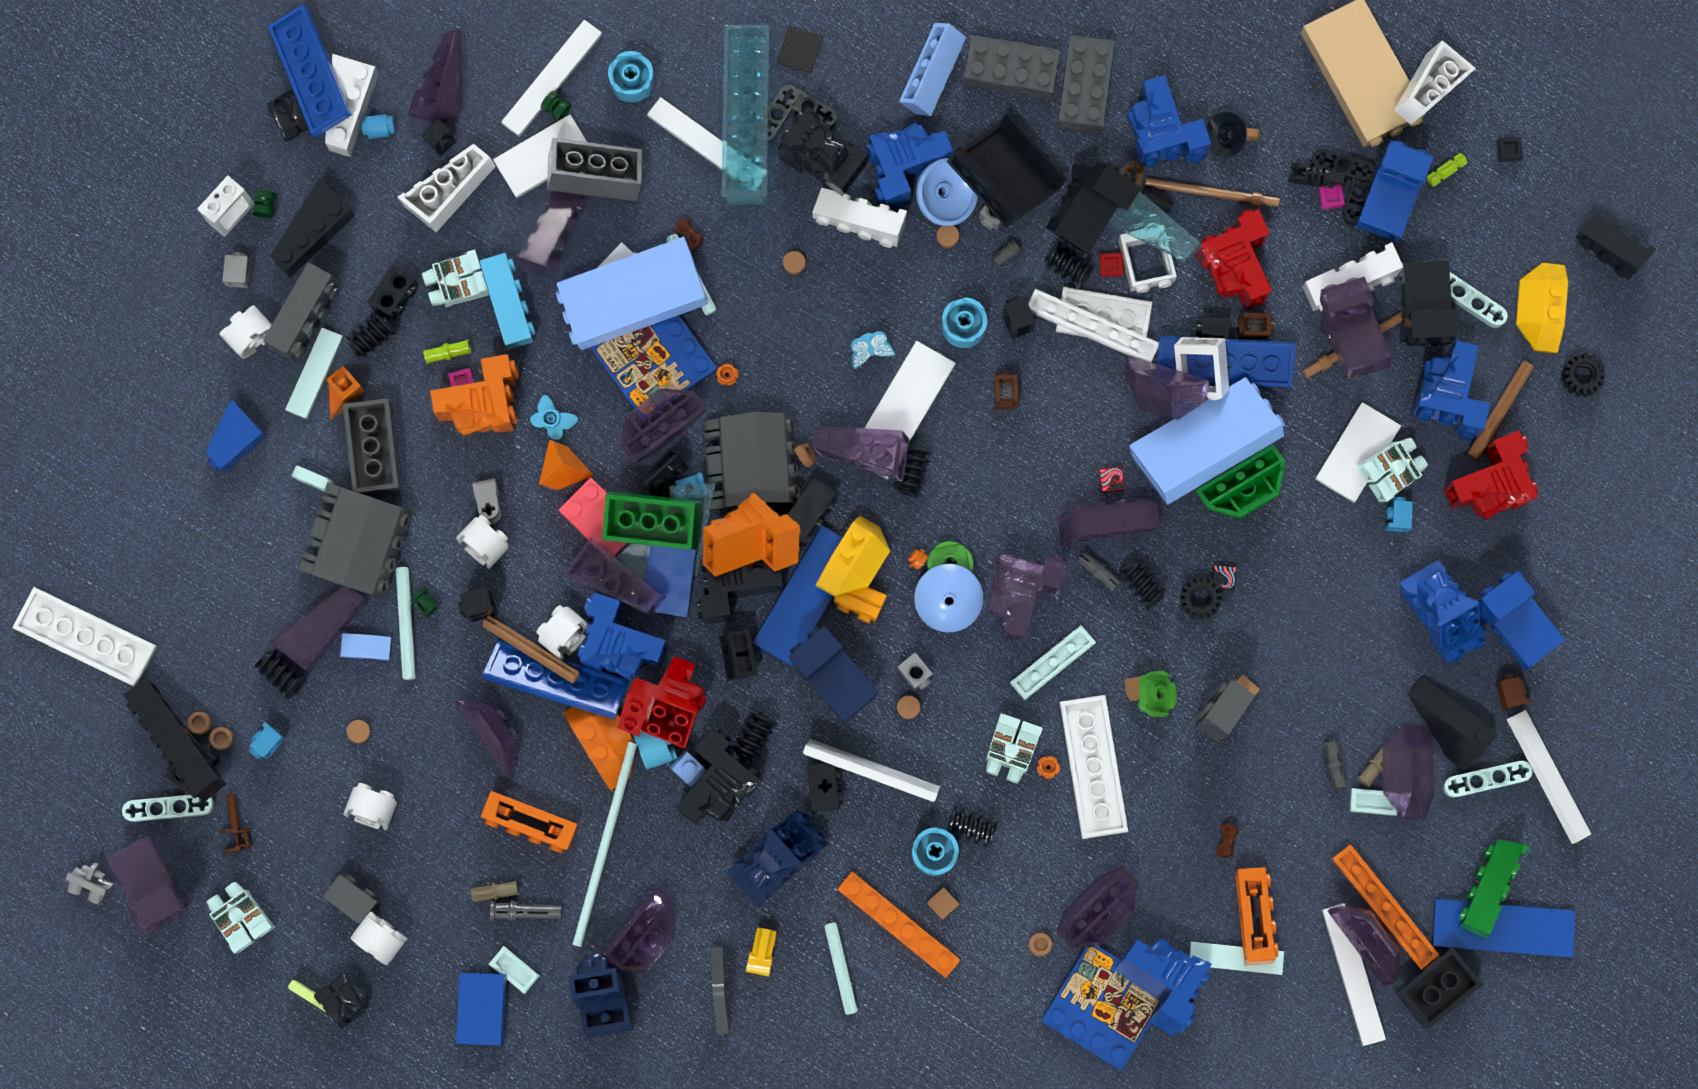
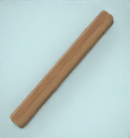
(1500, 409)
(531, 649)

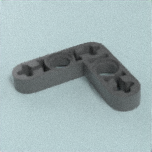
(795, 106)
(718, 990)

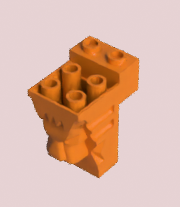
(481, 404)
(748, 536)

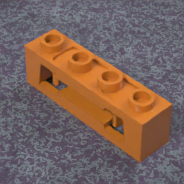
(493, 809)
(1251, 878)

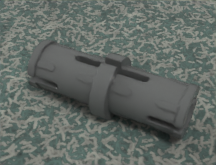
(1099, 571)
(1335, 764)

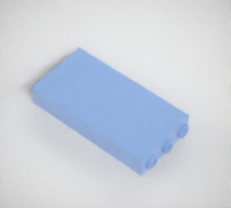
(631, 294)
(1207, 441)

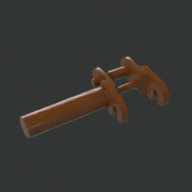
(234, 823)

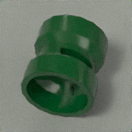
(556, 106)
(263, 204)

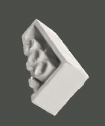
(1434, 79)
(357, 85)
(448, 187)
(860, 217)
(1376, 268)

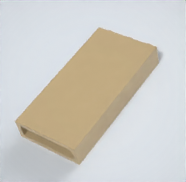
(1360, 70)

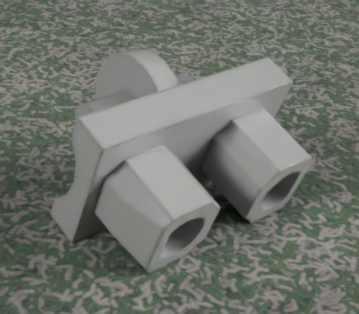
(90, 879)

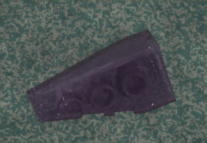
(442, 89)

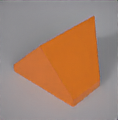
(342, 390)
(562, 467)

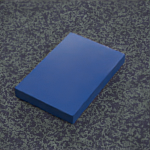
(672, 574)
(481, 1009)

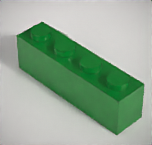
(1491, 887)

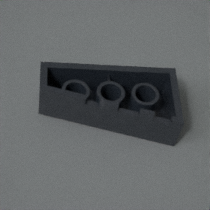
(312, 227)

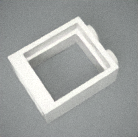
(228, 209)
(1143, 286)
(1205, 346)

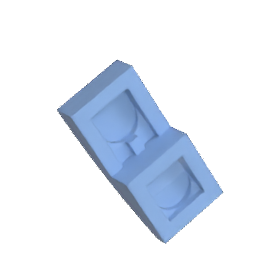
(365, 646)

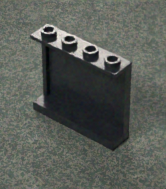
(1007, 171)

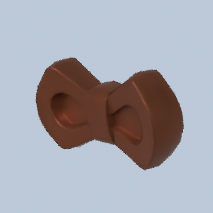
(694, 239)
(1229, 833)

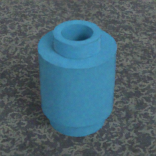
(378, 126)

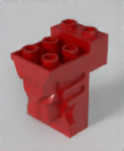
(1233, 261)
(1497, 486)
(664, 709)

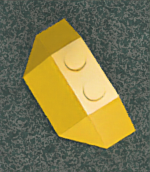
(1543, 306)
(855, 559)

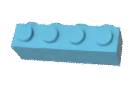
(506, 301)

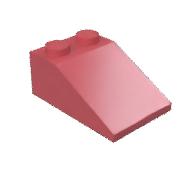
(586, 514)

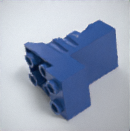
(1160, 130)
(901, 158)
(1394, 190)
(1446, 391)
(1444, 612)
(1518, 620)
(616, 646)
(1167, 977)

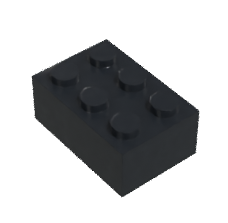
(1438, 988)

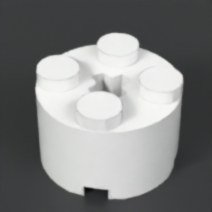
(246, 331)
(483, 542)
(562, 632)
(370, 806)
(378, 938)

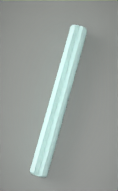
(405, 623)

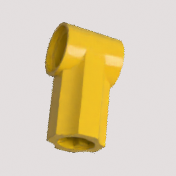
(761, 956)

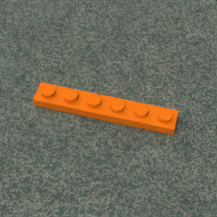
(1385, 907)
(898, 924)

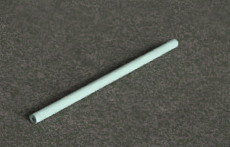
(604, 845)

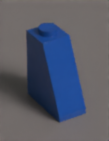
(233, 438)

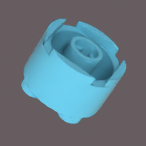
(629, 64)
(957, 312)
(654, 750)
(939, 839)

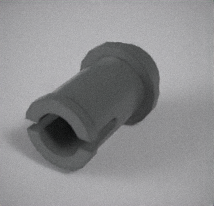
(1006, 254)

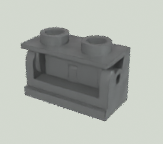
(351, 898)

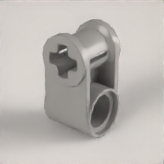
(487, 497)

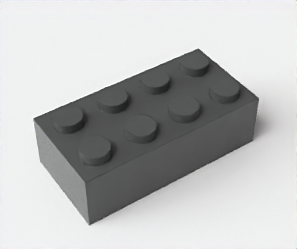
(1011, 67)
(1085, 84)
(594, 169)
(301, 313)
(372, 447)
(1224, 710)

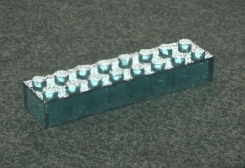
(746, 115)

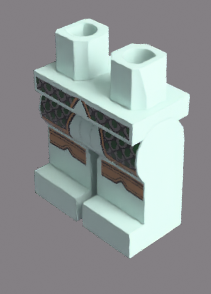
(458, 280)
(1392, 469)
(1009, 754)
(239, 909)

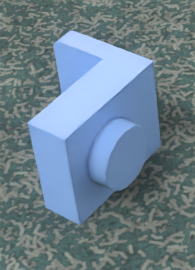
(688, 769)

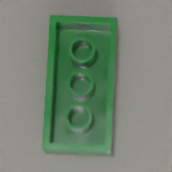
(651, 520)

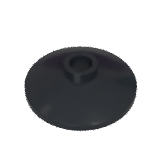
(1218, 129)

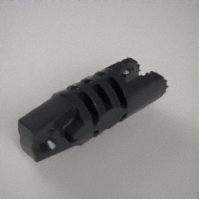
(1317, 176)

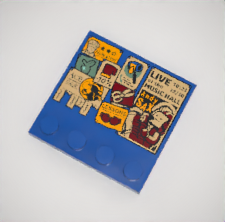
(655, 359)
(1101, 1008)

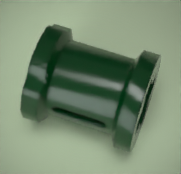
(425, 602)

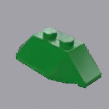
(1245, 485)

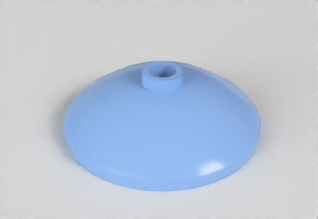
(956, 199)
(945, 582)

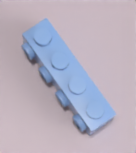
(932, 69)

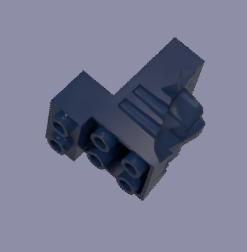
(832, 674)
(778, 857)
(601, 997)

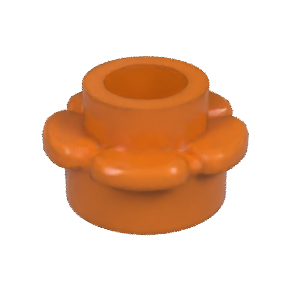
(722, 370)
(917, 558)
(1048, 773)

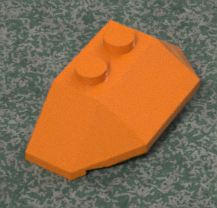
(601, 741)

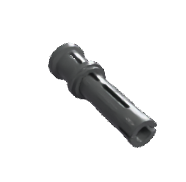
(513, 911)

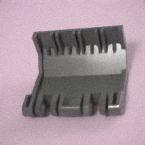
(752, 458)
(357, 541)

